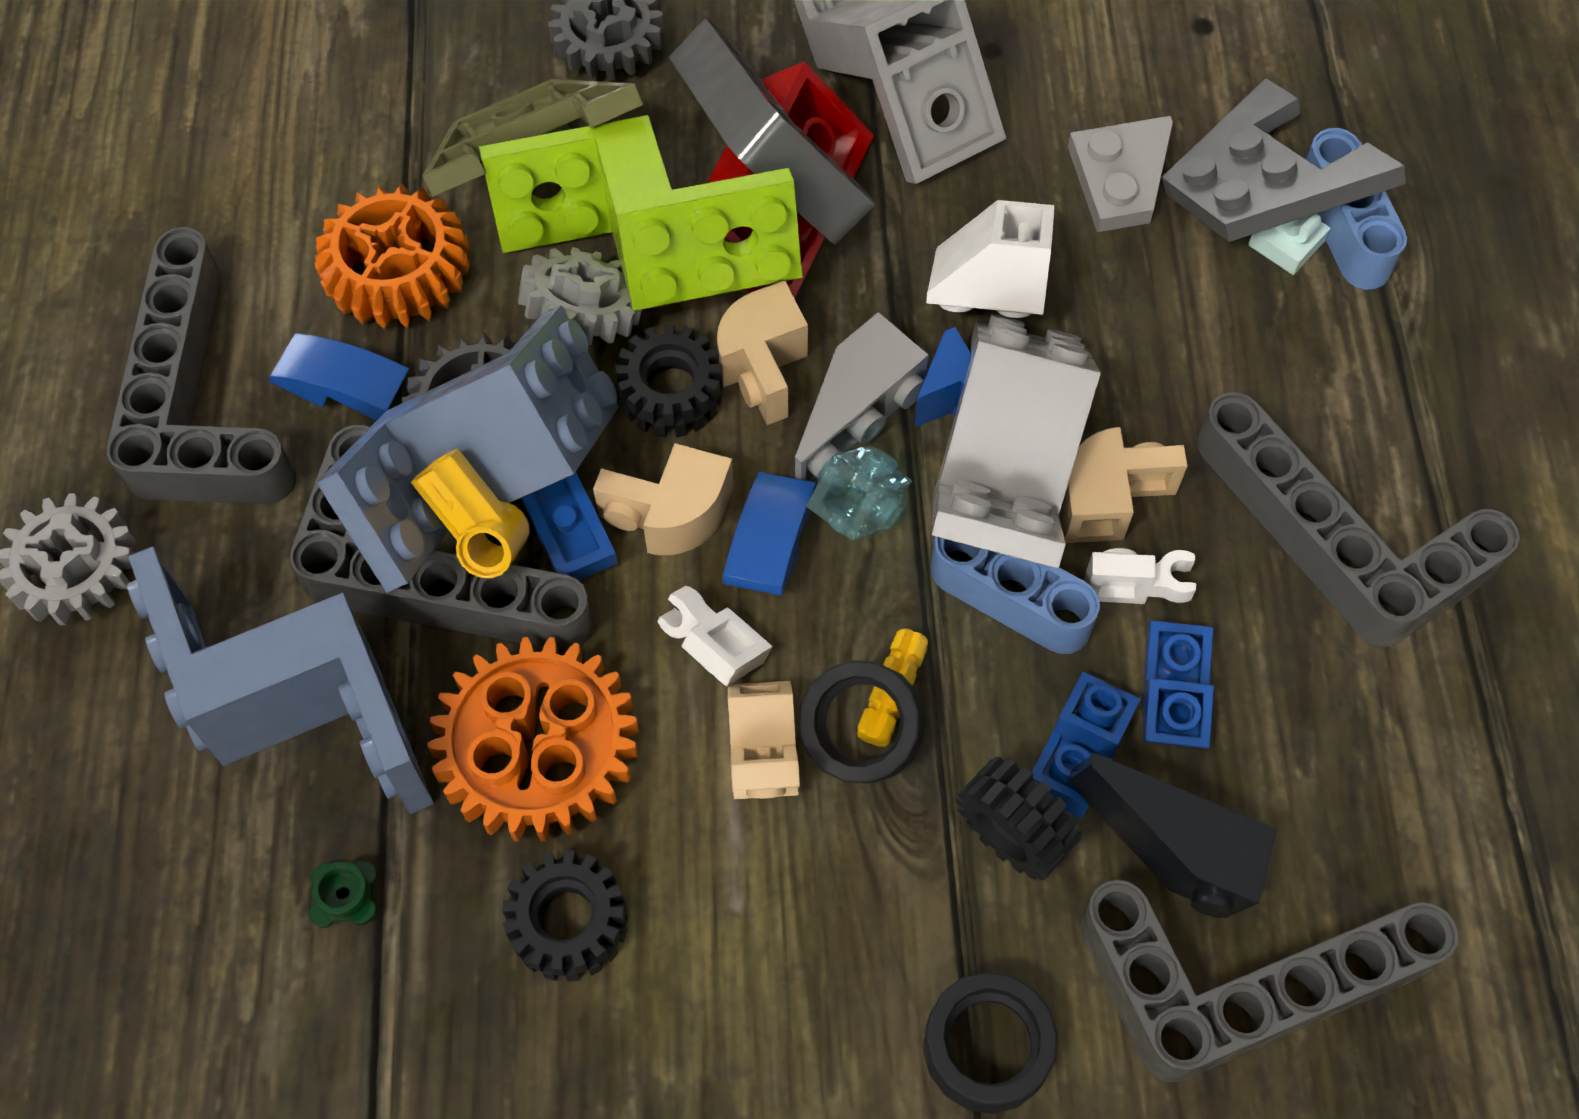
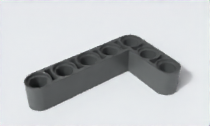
(763, 132)
(166, 375)
(1342, 531)
(464, 609)
(1260, 993)

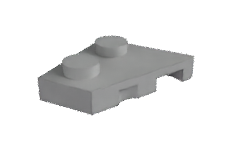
(1121, 170)

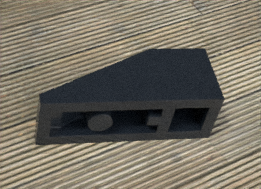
(1182, 838)

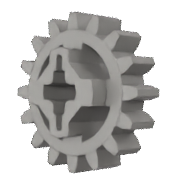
(585, 287)
(66, 559)

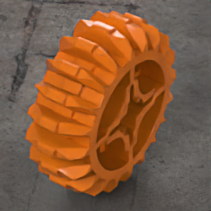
(398, 273)

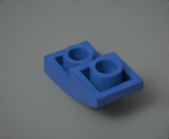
(332, 369)
(769, 534)
(1177, 685)
(1088, 724)

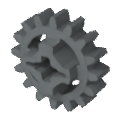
(606, 34)

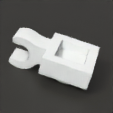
(1131, 578)
(717, 641)

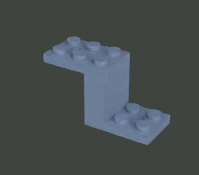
(513, 419)
(274, 680)

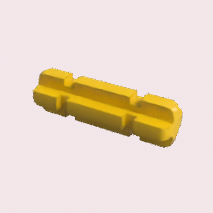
(880, 718)

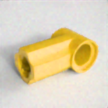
(469, 511)

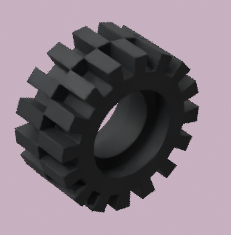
(663, 353)
(1018, 818)
(547, 880)

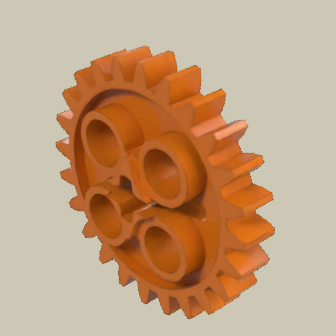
(478, 732)

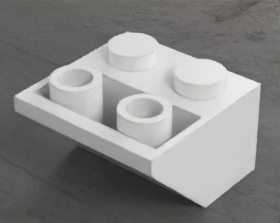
(996, 261)

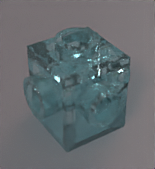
(860, 492)

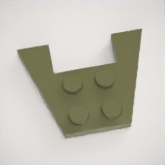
(527, 114)

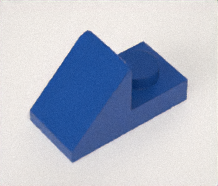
(944, 379)

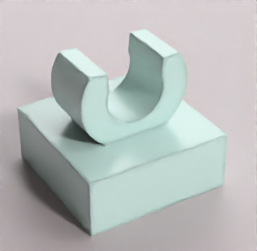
(1292, 242)

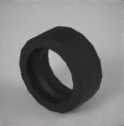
(813, 722)
(1031, 1010)

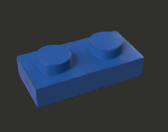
(569, 528)

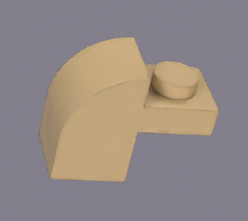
(756, 339)
(1105, 479)
(678, 510)
(762, 740)

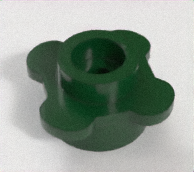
(332, 877)

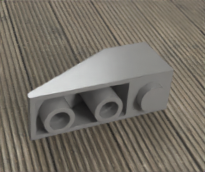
(863, 386)

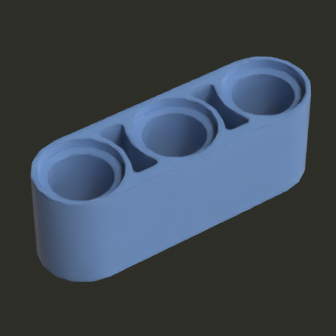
(1363, 233)
(1026, 611)

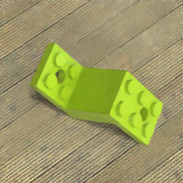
(663, 237)

